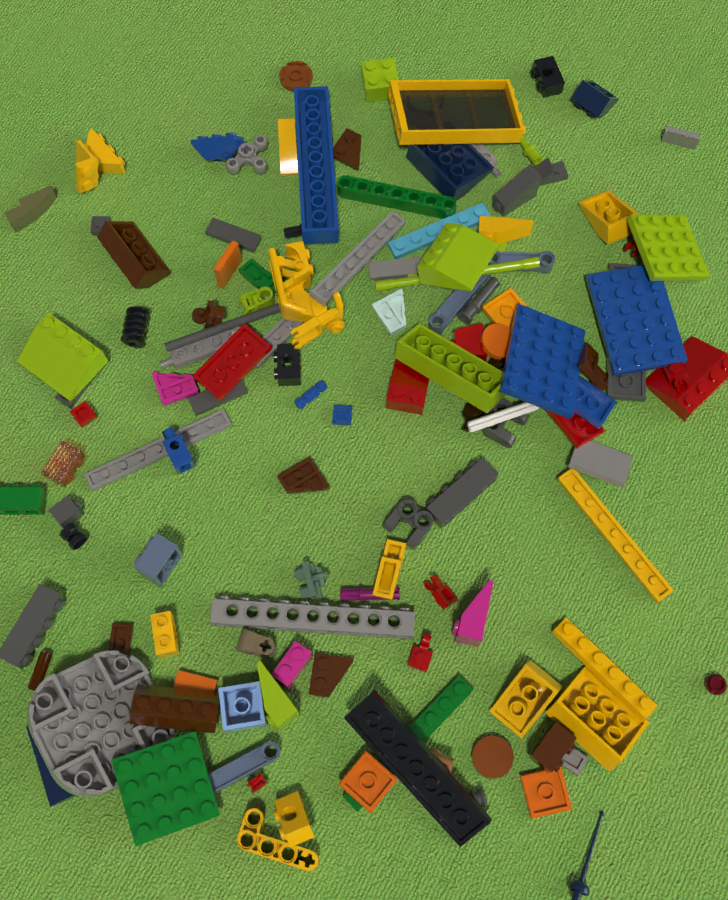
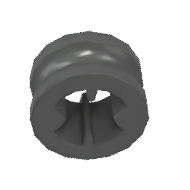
(479, 797)

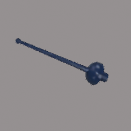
(578, 886)

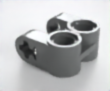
(500, 435)
(411, 519)

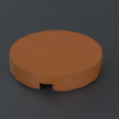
(295, 75)
(492, 757)

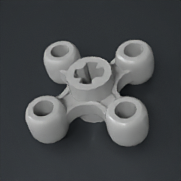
(247, 156)

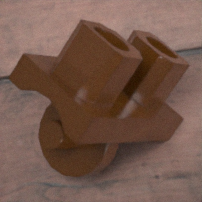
(210, 316)

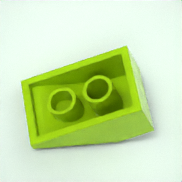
(276, 703)

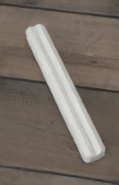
(500, 416)

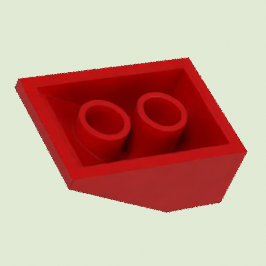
(406, 389)

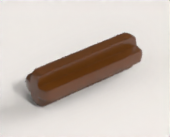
(39, 670)

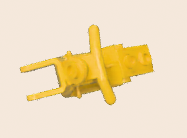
(295, 302)

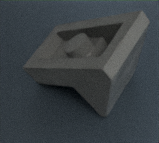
(551, 172)

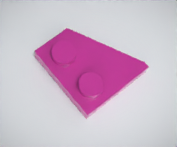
(174, 387)

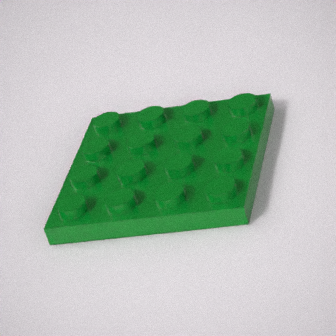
(165, 788)

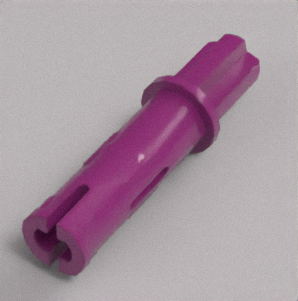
(364, 594)

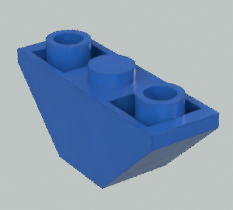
(218, 147)

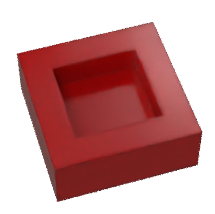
(83, 414)

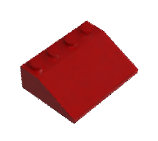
(706, 373)

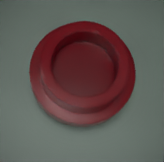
(716, 684)

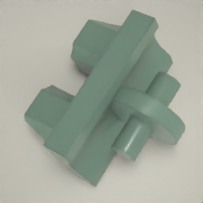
(314, 579)

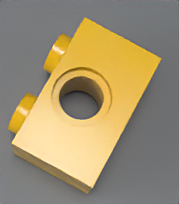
(164, 634)
(293, 818)

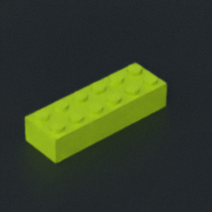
(451, 367)

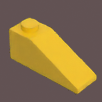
(504, 229)

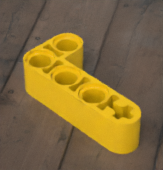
(279, 845)

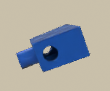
(180, 457)

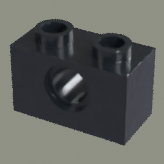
(547, 76)
(287, 375)

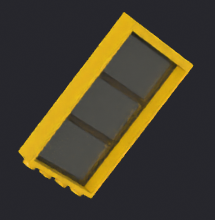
(455, 111)

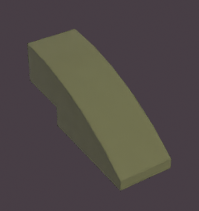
(31, 208)

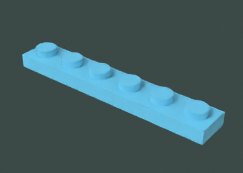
(426, 236)

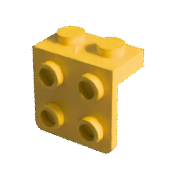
(85, 168)

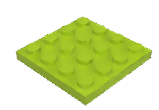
(668, 247)

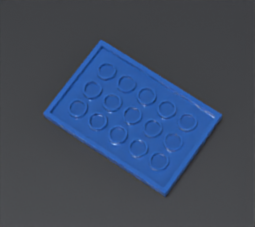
(635, 320)
(543, 361)

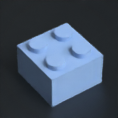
(242, 707)

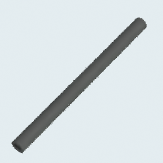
(222, 327)

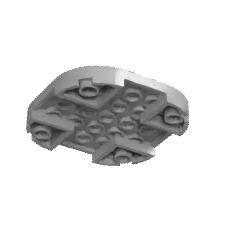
(85, 721)

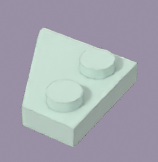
(391, 312)

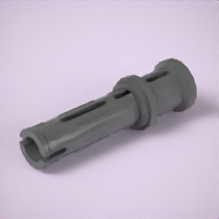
(474, 305)

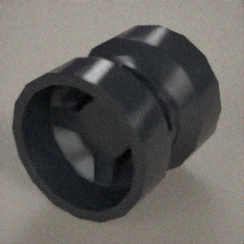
(73, 536)

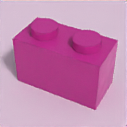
(292, 665)

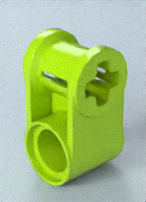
(255, 299)

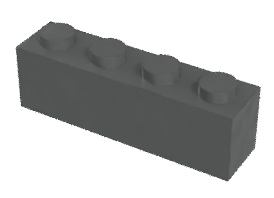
(462, 492)
(31, 626)

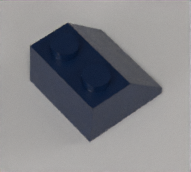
(594, 98)

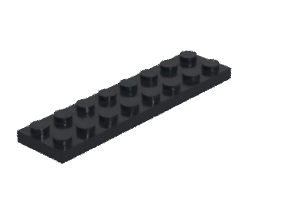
(418, 768)

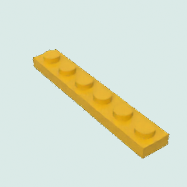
(604, 669)

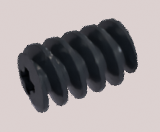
(133, 326)

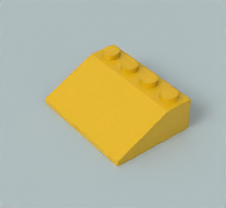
(597, 719)

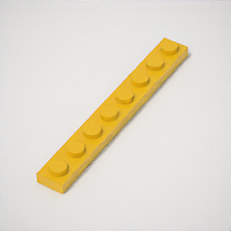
(615, 535)

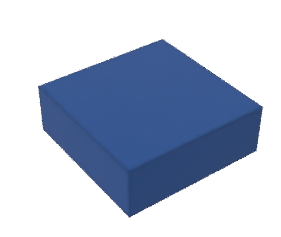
(342, 415)

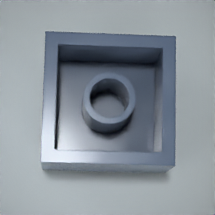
(158, 559)

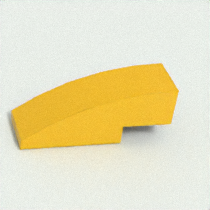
(287, 146)
(389, 569)

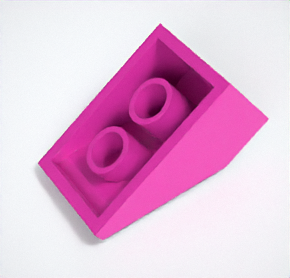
(471, 626)

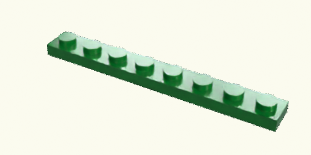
(432, 718)

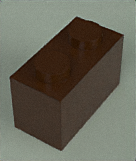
(552, 748)

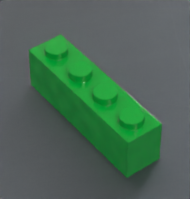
(22, 500)

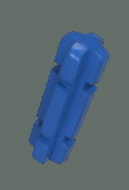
(310, 394)

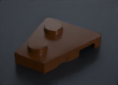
(327, 673)

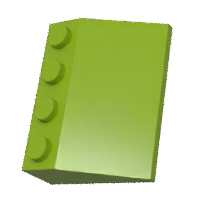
(456, 258)
(61, 357)

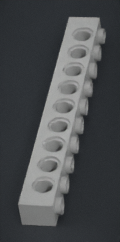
(221, 606)

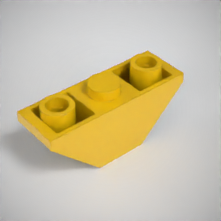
(105, 154)

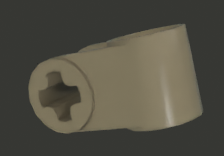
(252, 644)

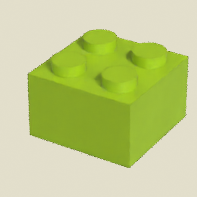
(376, 78)

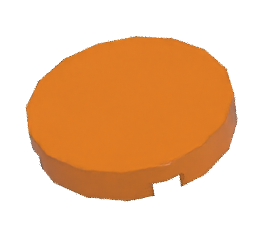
(495, 340)

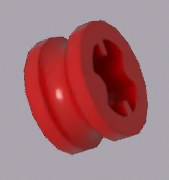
(257, 783)

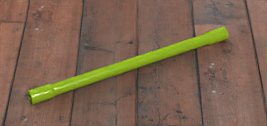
(527, 263)

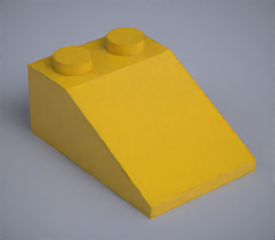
(608, 216)
(525, 698)

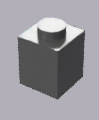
(66, 511)

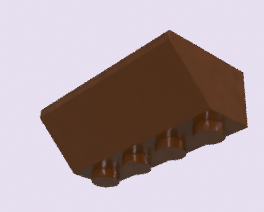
(133, 253)
(174, 708)

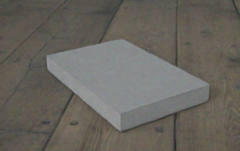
(601, 463)

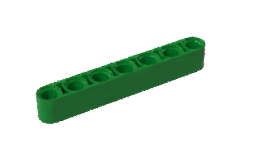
(390, 191)

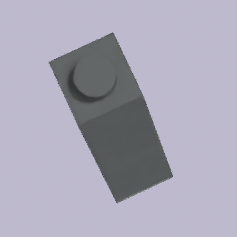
(517, 191)

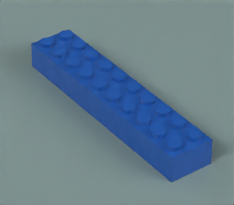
(316, 166)

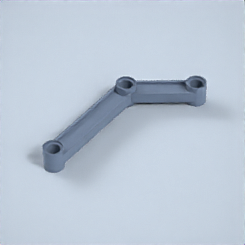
(459, 298)
(242, 767)

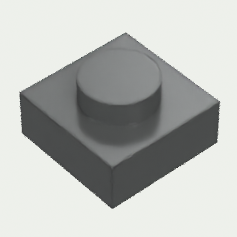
(97, 223)

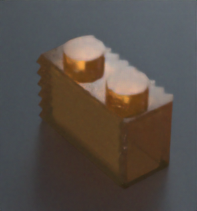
(63, 464)

